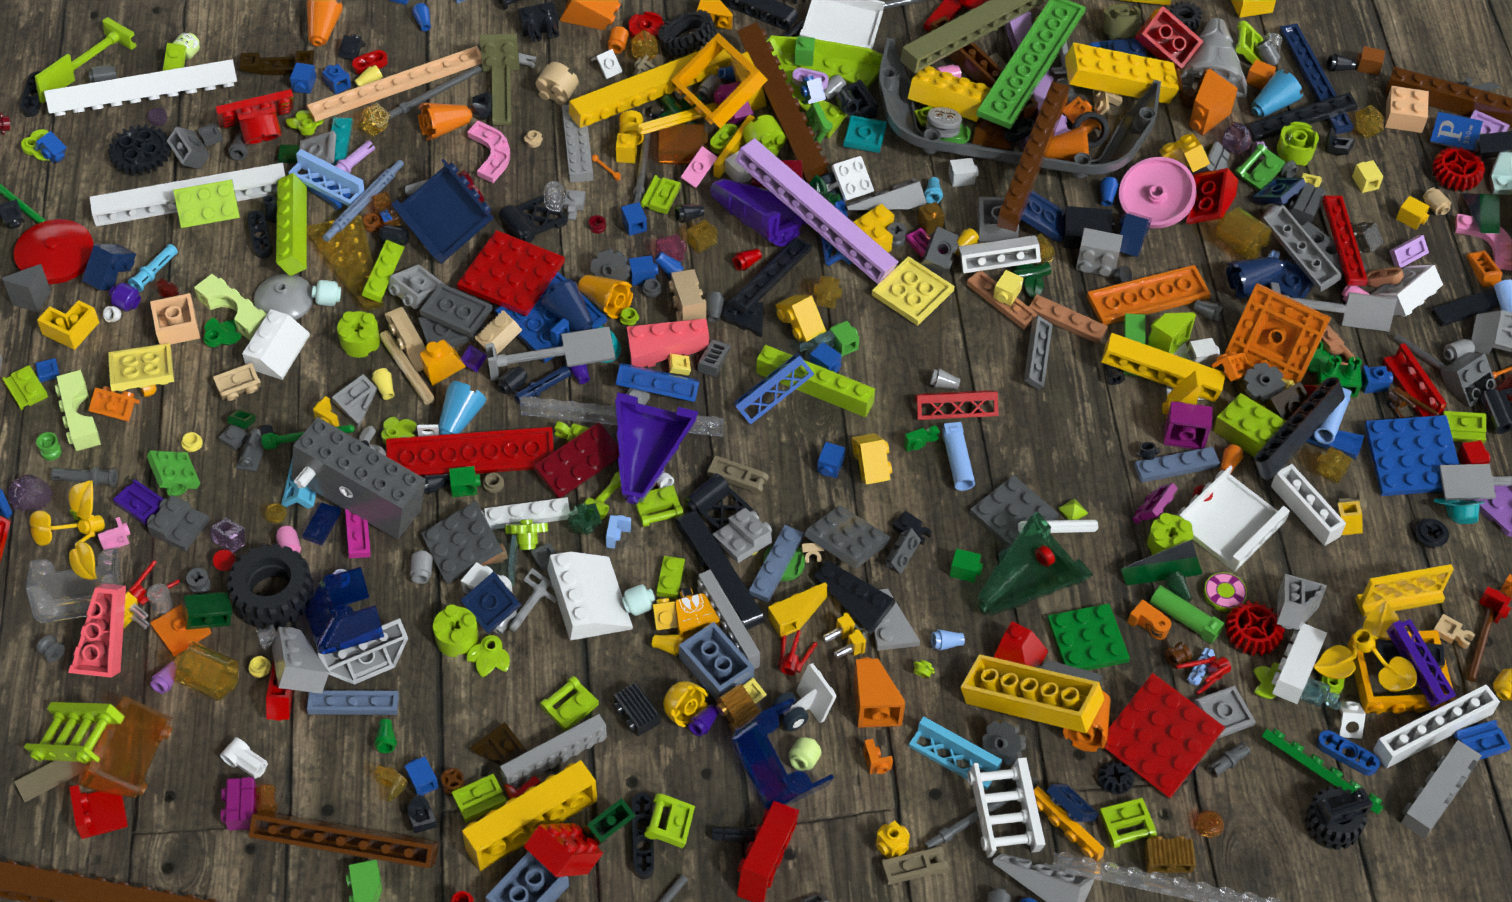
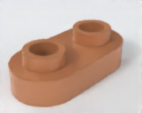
(1385, 276)

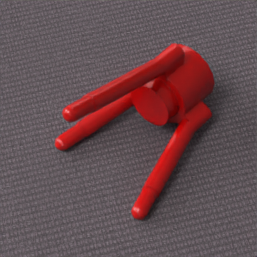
(139, 592)
(790, 664)
(1216, 669)

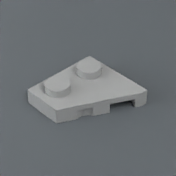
(355, 399)

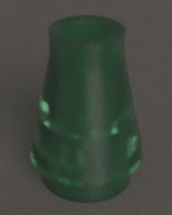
(1178, 585)

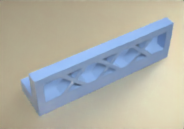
(330, 174)

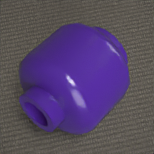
(125, 297)

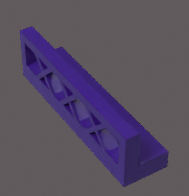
(1408, 649)

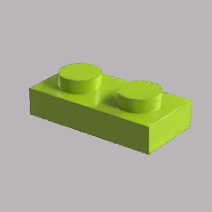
(174, 56)
(670, 577)

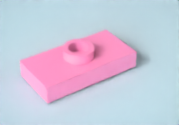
(698, 167)

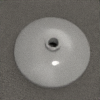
(285, 295)

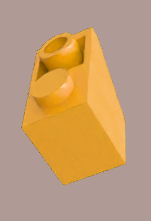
(719, 12)

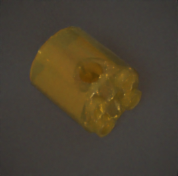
(1243, 233)
(206, 671)

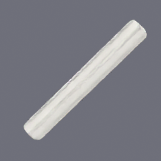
(1065, 526)

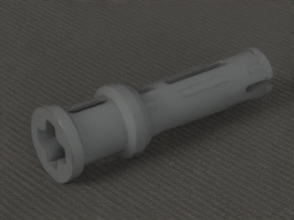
(78, 475)

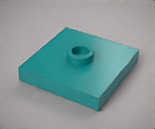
(865, 134)

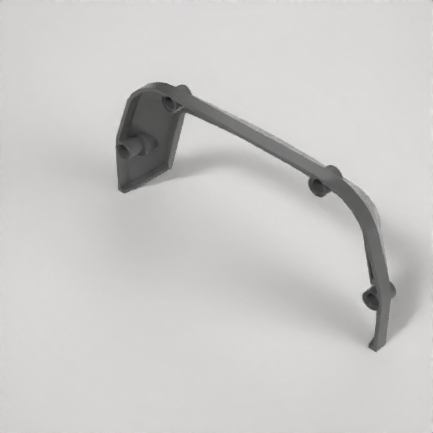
(1120, 150)

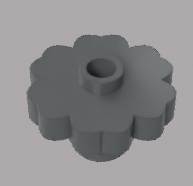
(610, 265)
(1263, 382)
(1004, 741)

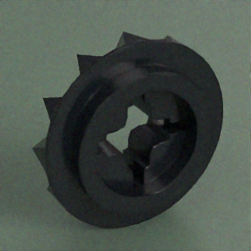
(1432, 526)
(1110, 783)

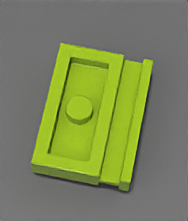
(661, 194)
(25, 387)
(1467, 426)
(479, 798)

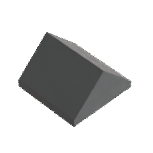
(28, 288)

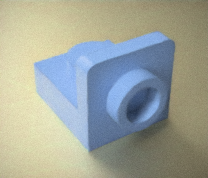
(615, 526)

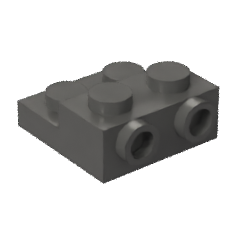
(177, 523)

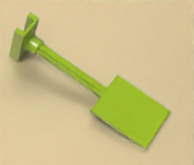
(62, 71)

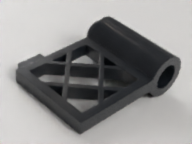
(522, 224)
(1498, 409)
(709, 495)

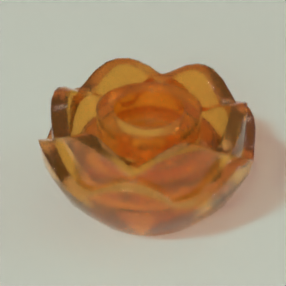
(1207, 829)

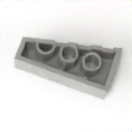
(1440, 789)

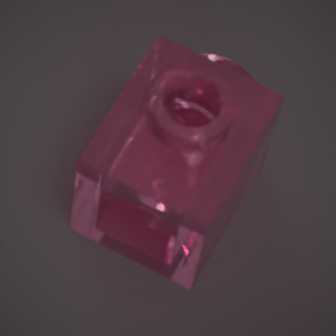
(672, 247)

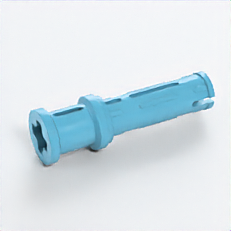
(147, 273)

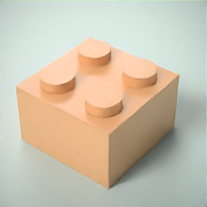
(1406, 109)
(175, 319)

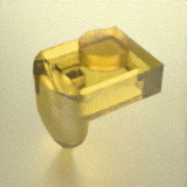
(1046, 249)
(392, 779)

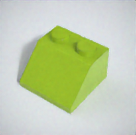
(1171, 331)

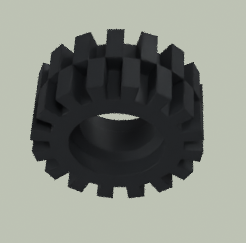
(1187, 10)

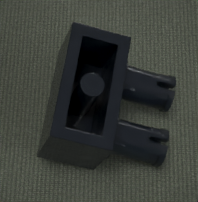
(539, 19)

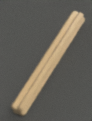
(407, 368)

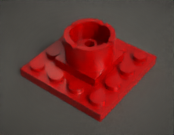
(257, 116)

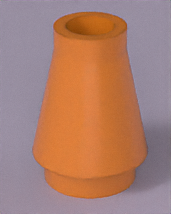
(1232, 456)

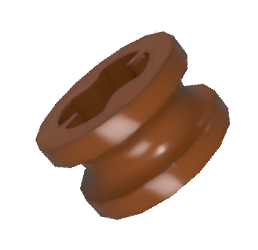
(375, 226)

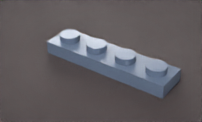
(1177, 464)
(776, 563)
(354, 702)

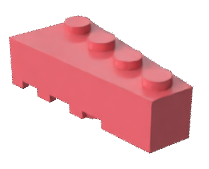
(657, 341)
(102, 635)

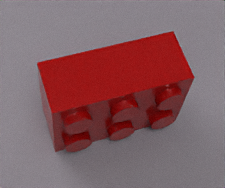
(1168, 38)
(564, 849)

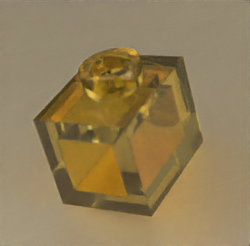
(702, 236)

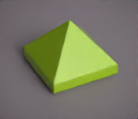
(1073, 510)

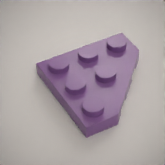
(1499, 508)

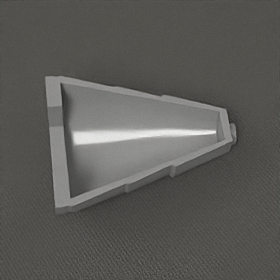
(1217, 54)

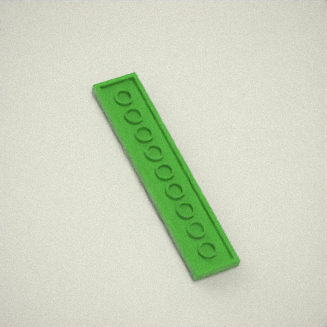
(1030, 62)

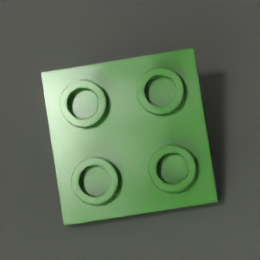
(173, 471)

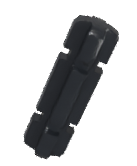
(733, 834)

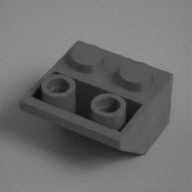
(1469, 377)

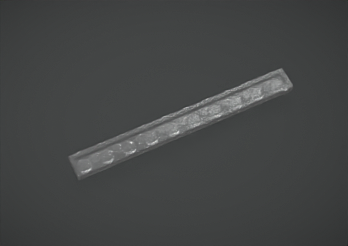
(604, 414)
(1152, 881)

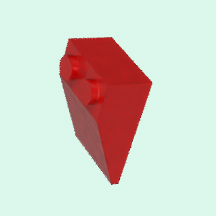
(1213, 195)

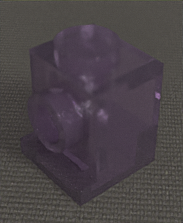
(228, 534)

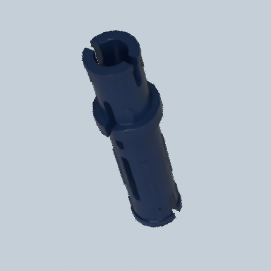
(532, 390)

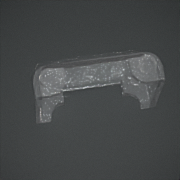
(64, 593)

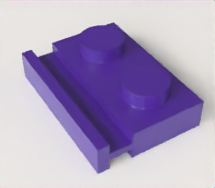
(138, 501)

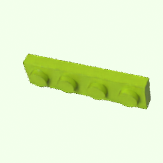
(382, 271)

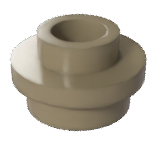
(493, 478)

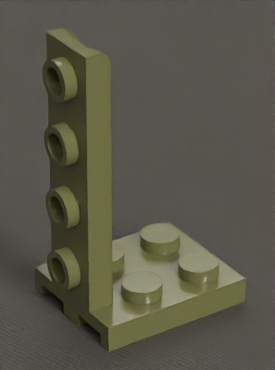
(500, 56)

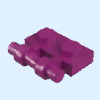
(1155, 503)

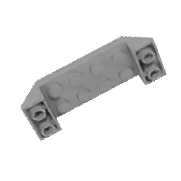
(1492, 331)

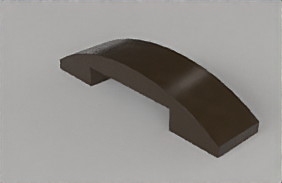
(274, 65)

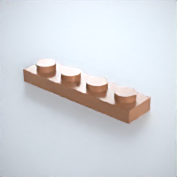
(1017, 312)
(1068, 319)

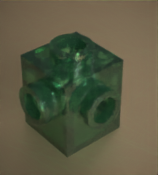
(584, 518)

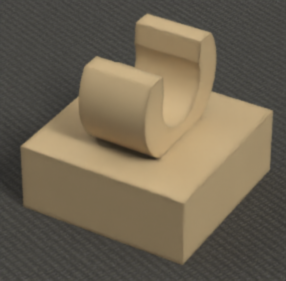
(811, 548)

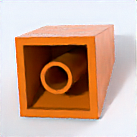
(590, 13)
(1212, 102)
(876, 695)

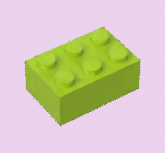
(206, 203)
(1247, 424)

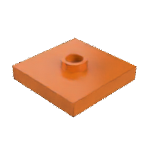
(173, 631)

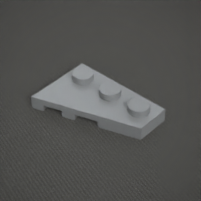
(894, 630)

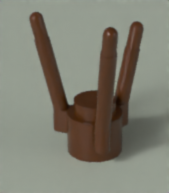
(1188, 97)
(1400, 399)

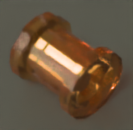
(266, 798)

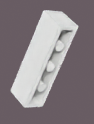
(999, 254)
(1308, 504)
(1299, 663)

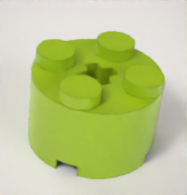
(767, 132)
(1297, 143)
(358, 333)
(1168, 532)
(455, 630)

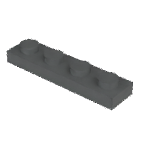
(1038, 352)

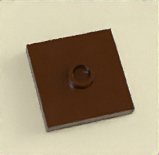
(990, 135)

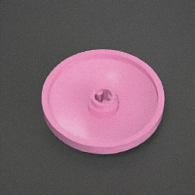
(1158, 190)

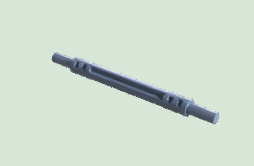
(362, 201)

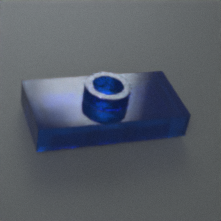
(321, 523)

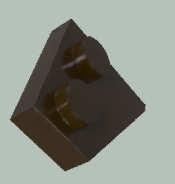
(499, 746)

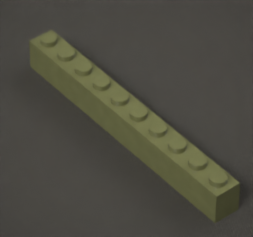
(963, 31)

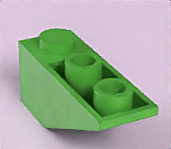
(364, 881)

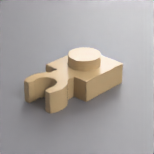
(1451, 630)

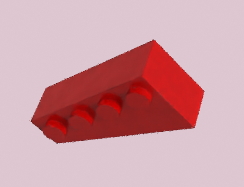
(766, 851)

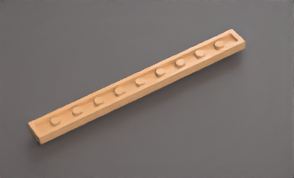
(395, 84)

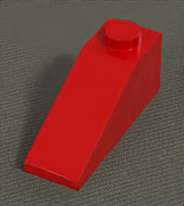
(277, 699)

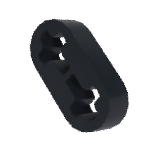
(1020, 130)

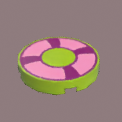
(1224, 591)

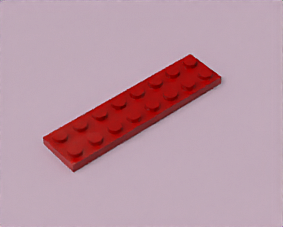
(484, 450)

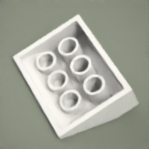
(587, 594)

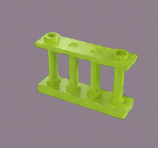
(74, 714)

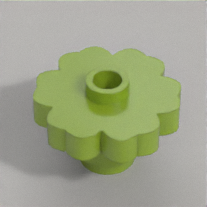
(526, 532)

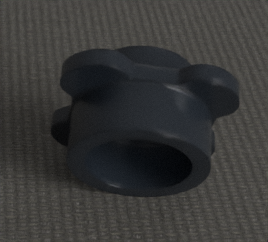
(1148, 450)

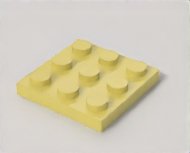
(913, 290)
(140, 367)

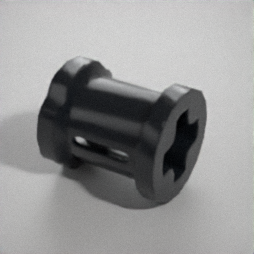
(1114, 374)

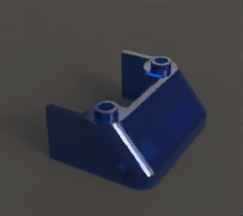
(341, 626)
(764, 765)

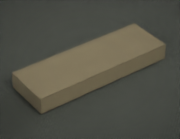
(48, 778)

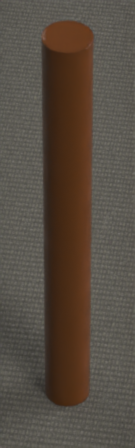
(1480, 646)

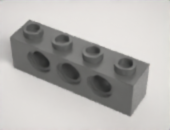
(1328, 247)

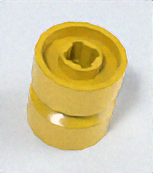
(628, 124)

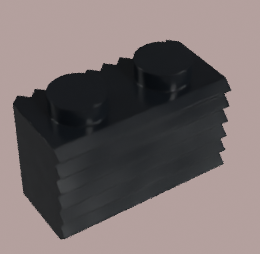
(636, 709)

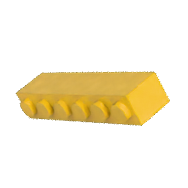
(1160, 365)

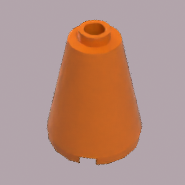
(321, 19)
(441, 119)
(1068, 144)
(1098, 732)

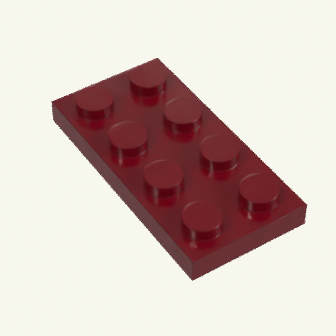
(578, 460)

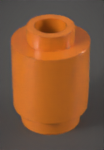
(618, 39)

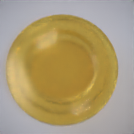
(276, 513)

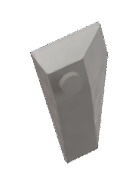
(903, 196)
(1045, 882)

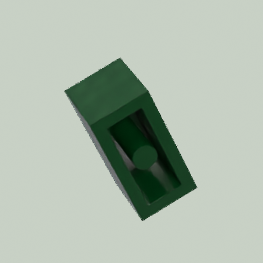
(207, 610)
(609, 822)

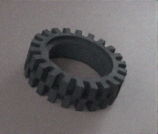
(677, 45)

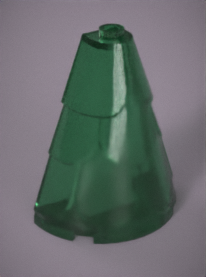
(1023, 578)

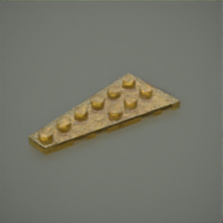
(348, 256)

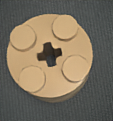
(556, 83)

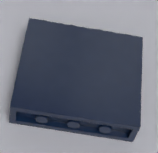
(444, 212)

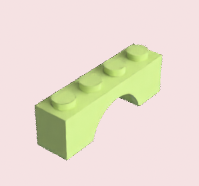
(216, 294)
(82, 428)

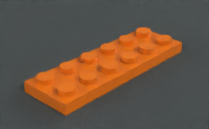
(1148, 294)

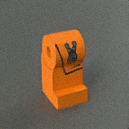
(1150, 619)

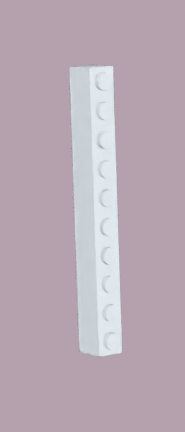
(141, 86)
(160, 198)

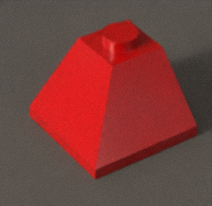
(1021, 646)

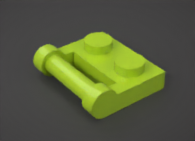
(1252, 39)
(656, 501)
(574, 708)
(1124, 816)
(677, 822)

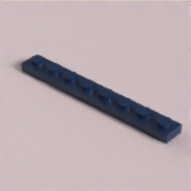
(1313, 73)

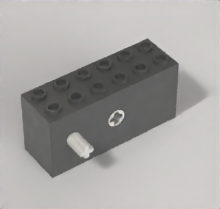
(357, 478)

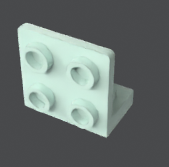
(1501, 174)

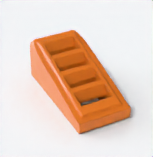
(1486, 269)

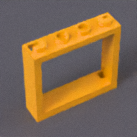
(736, 98)
(1393, 704)

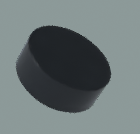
(1123, 274)

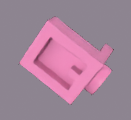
(115, 537)

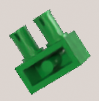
(1348, 374)

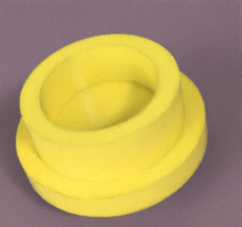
(191, 442)
(259, 667)

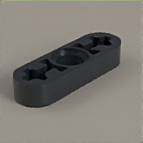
(27, 109)
(256, 241)

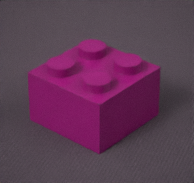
(1187, 425)

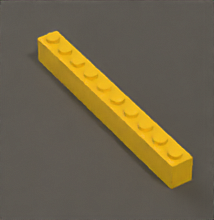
(637, 90)

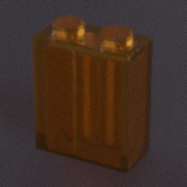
(681, 143)

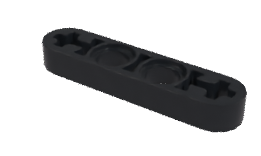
(639, 836)

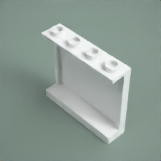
(844, 21)
(1232, 521)

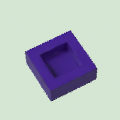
(473, 358)

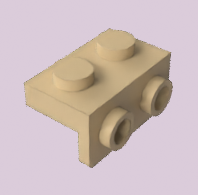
(237, 381)

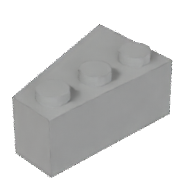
(1297, 601)
(297, 662)

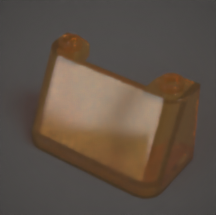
(127, 750)

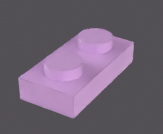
(1409, 251)

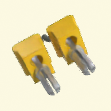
(133, 612)
(844, 629)

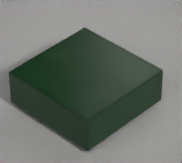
(287, 153)
(241, 419)

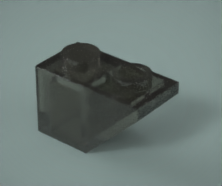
(1367, 236)

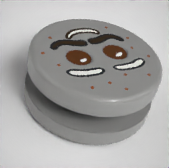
(945, 121)

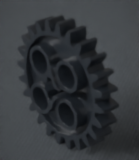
(139, 149)

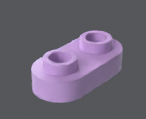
(800, 73)

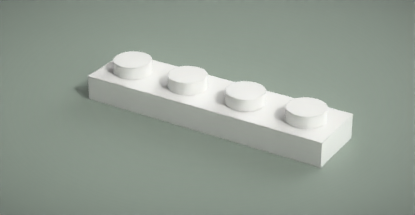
(539, 511)

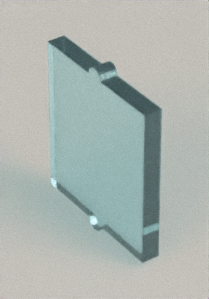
(513, 559)

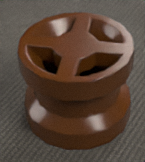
(1178, 655)
(450, 777)

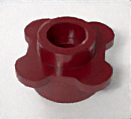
(4, 123)

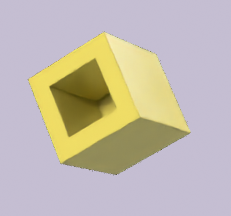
(1367, 176)
(1008, 287)

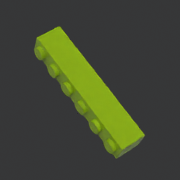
(291, 224)
(823, 384)

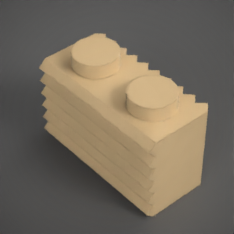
(499, 331)

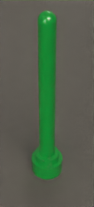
(24, 207)
(272, 440)

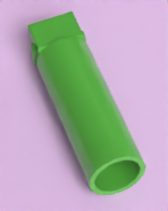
(1187, 614)

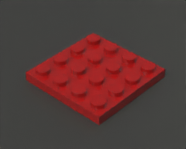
(511, 273)
(1162, 735)

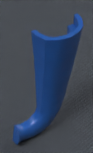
(1344, 441)

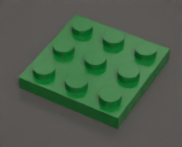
(1088, 638)

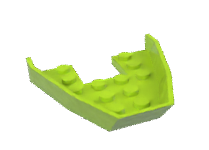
(832, 59)

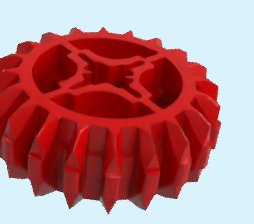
(1458, 168)
(1255, 621)

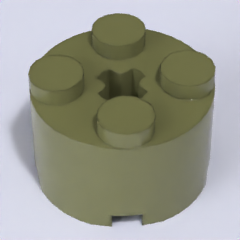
(1121, 21)

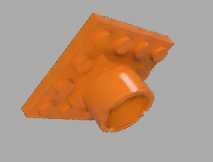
(1259, 331)

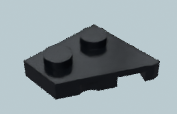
(751, 320)

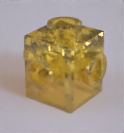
(643, 45)
(374, 119)
(1369, 121)
(828, 292)
(1333, 464)

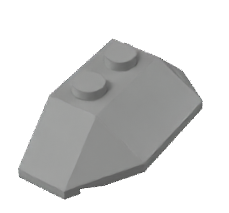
(369, 658)

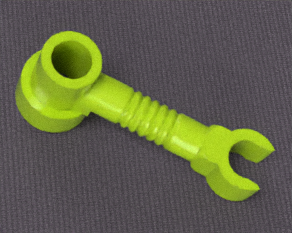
(601, 506)

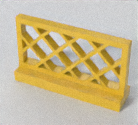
(1404, 591)

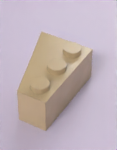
(687, 296)

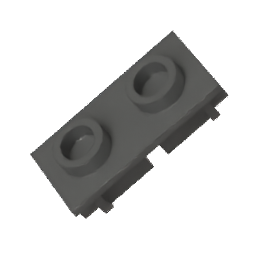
(251, 452)
(906, 544)

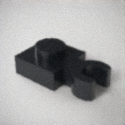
(909, 521)

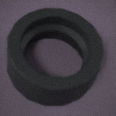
(1103, 122)

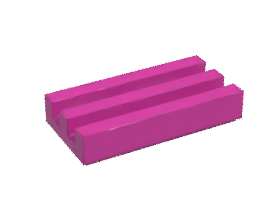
(917, 244)

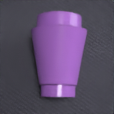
(164, 679)

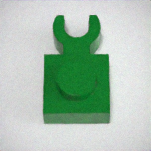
(917, 439)

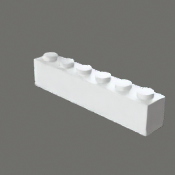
(1436, 726)

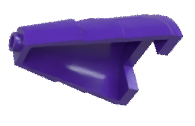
(758, 210)
(647, 443)

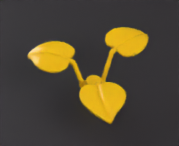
(80, 501)
(1338, 660)

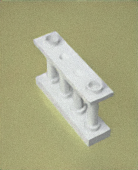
(1024, 794)

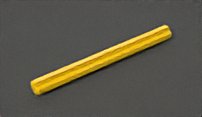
(672, 120)

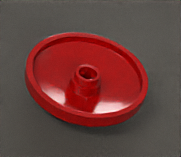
(57, 245)

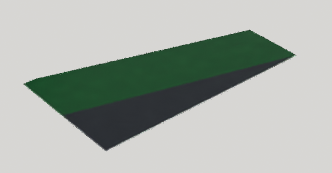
(1485, 211)
(1161, 565)

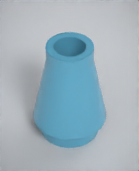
(933, 191)

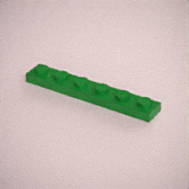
(1314, 763)

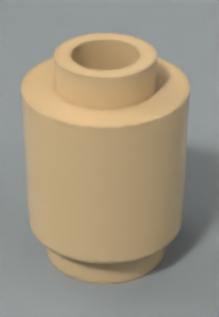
(1437, 201)

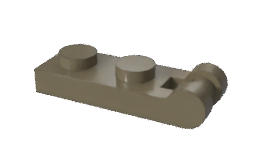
(738, 474)
(914, 865)

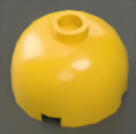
(684, 702)

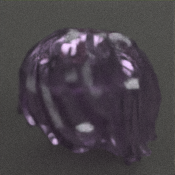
(29, 493)

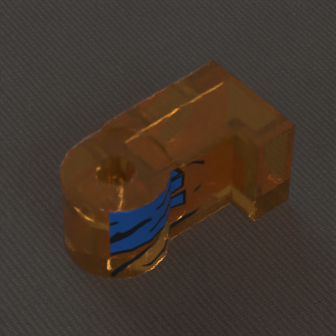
(383, 208)

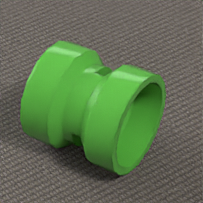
(49, 446)

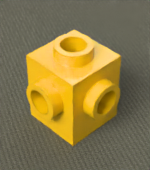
(892, 840)

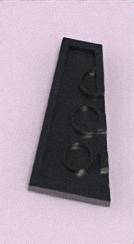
(856, 596)

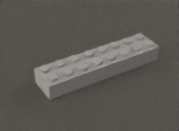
(577, 149)
(1302, 248)
(729, 620)
(554, 751)

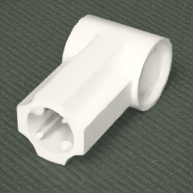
(240, 755)

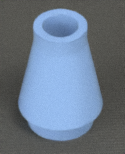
(946, 639)

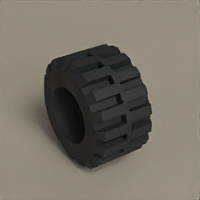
(1337, 834)

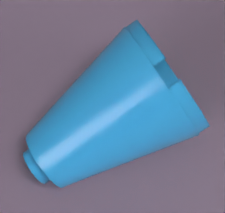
(1278, 93)
(459, 408)

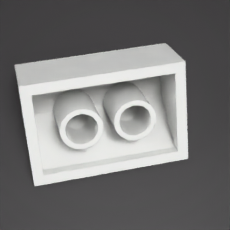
(1416, 286)
(275, 344)

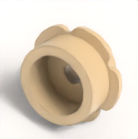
(533, 138)

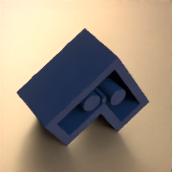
(1134, 230)
(105, 264)

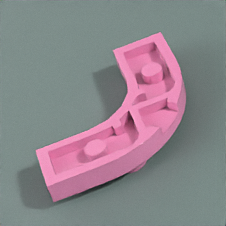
(499, 149)
(1500, 243)

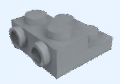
(413, 286)
(743, 535)

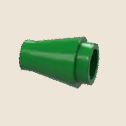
(385, 738)

